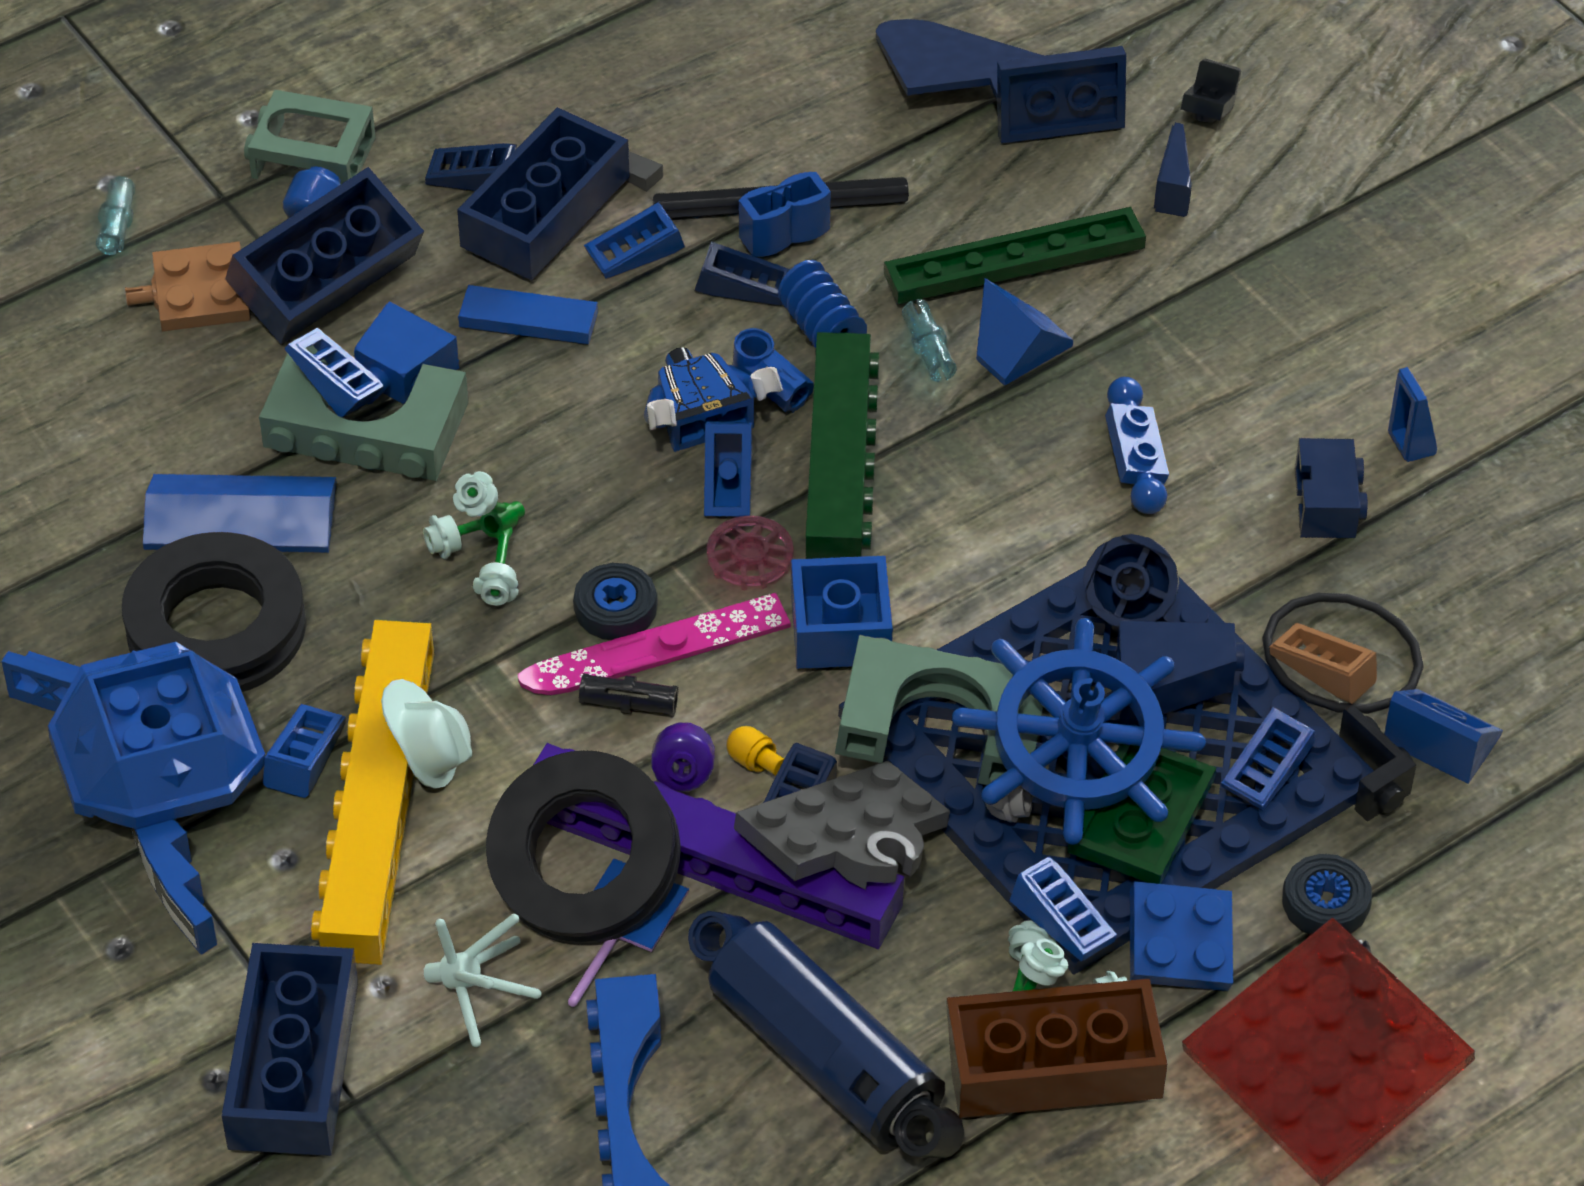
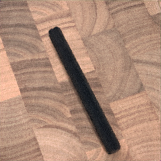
(727, 200)

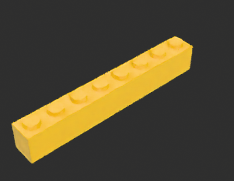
(374, 799)

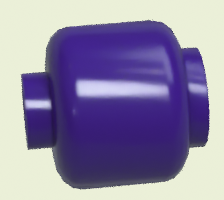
(683, 757)

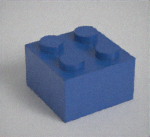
(835, 604)

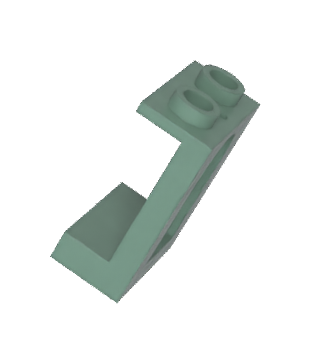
(344, 160)

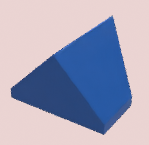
(1015, 335)

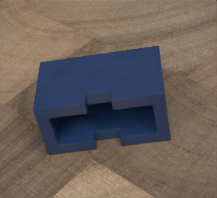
(1329, 482)

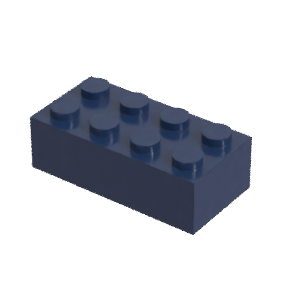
(543, 193)
(324, 255)
(290, 1049)

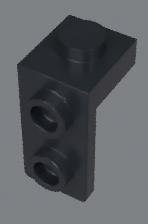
(1392, 765)

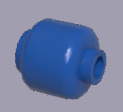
(308, 187)

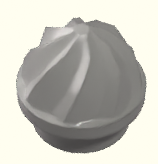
(1012, 806)

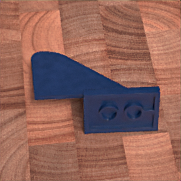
(1033, 91)

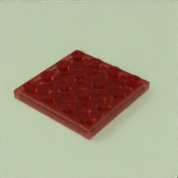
(1328, 1051)

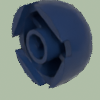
(1131, 580)

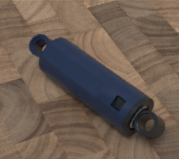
(826, 1035)

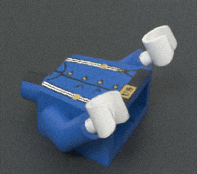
(703, 391)

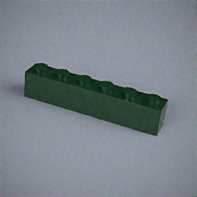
(839, 446)

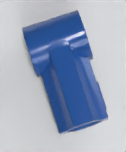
(756, 351)

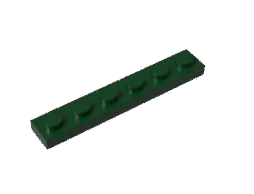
(1014, 255)

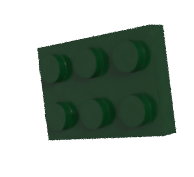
(1125, 835)

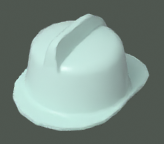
(427, 731)

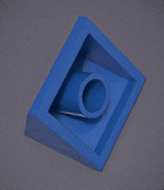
(1440, 733)

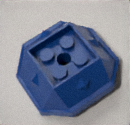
(148, 775)

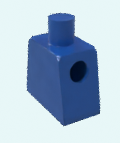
(399, 346)

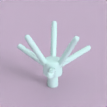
(463, 969)

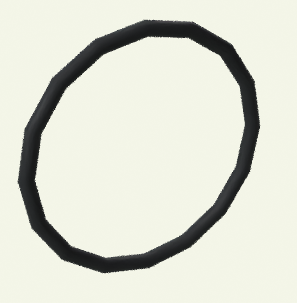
(1356, 601)

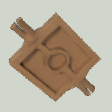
(192, 288)

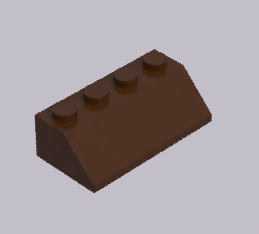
(1055, 1048)

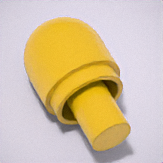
(753, 750)

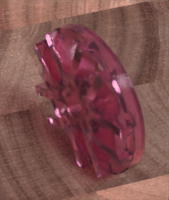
(750, 551)

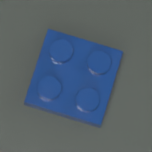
(1181, 936)

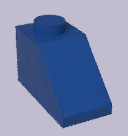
(727, 468)

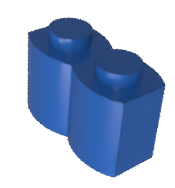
(784, 214)

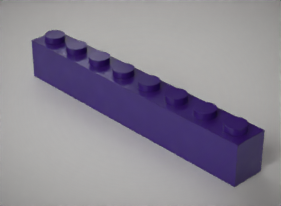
(728, 861)

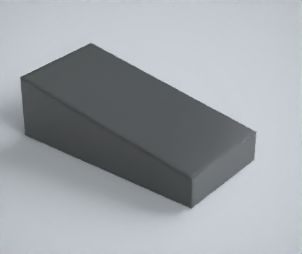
(643, 171)

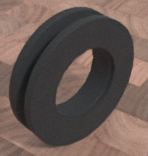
(218, 562)
(542, 794)

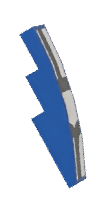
(178, 885)

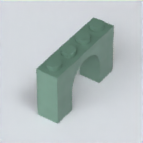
(405, 443)
(895, 673)

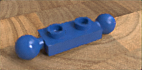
(1137, 445)

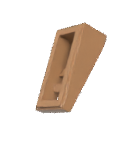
(1341, 669)

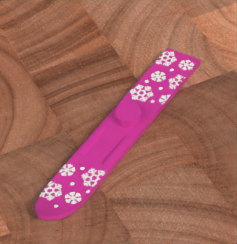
(658, 645)

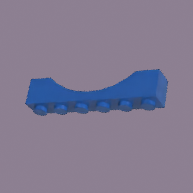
(629, 1035)

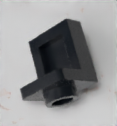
(1213, 91)

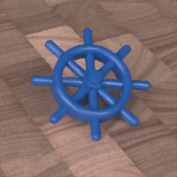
(1079, 729)

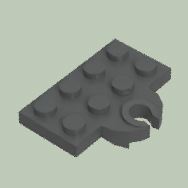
(847, 824)

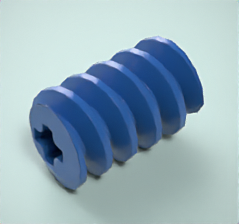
(818, 302)

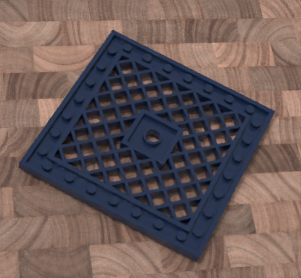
(1209, 861)

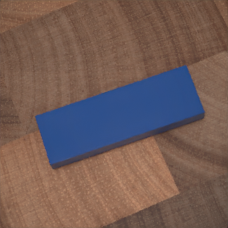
(528, 314)

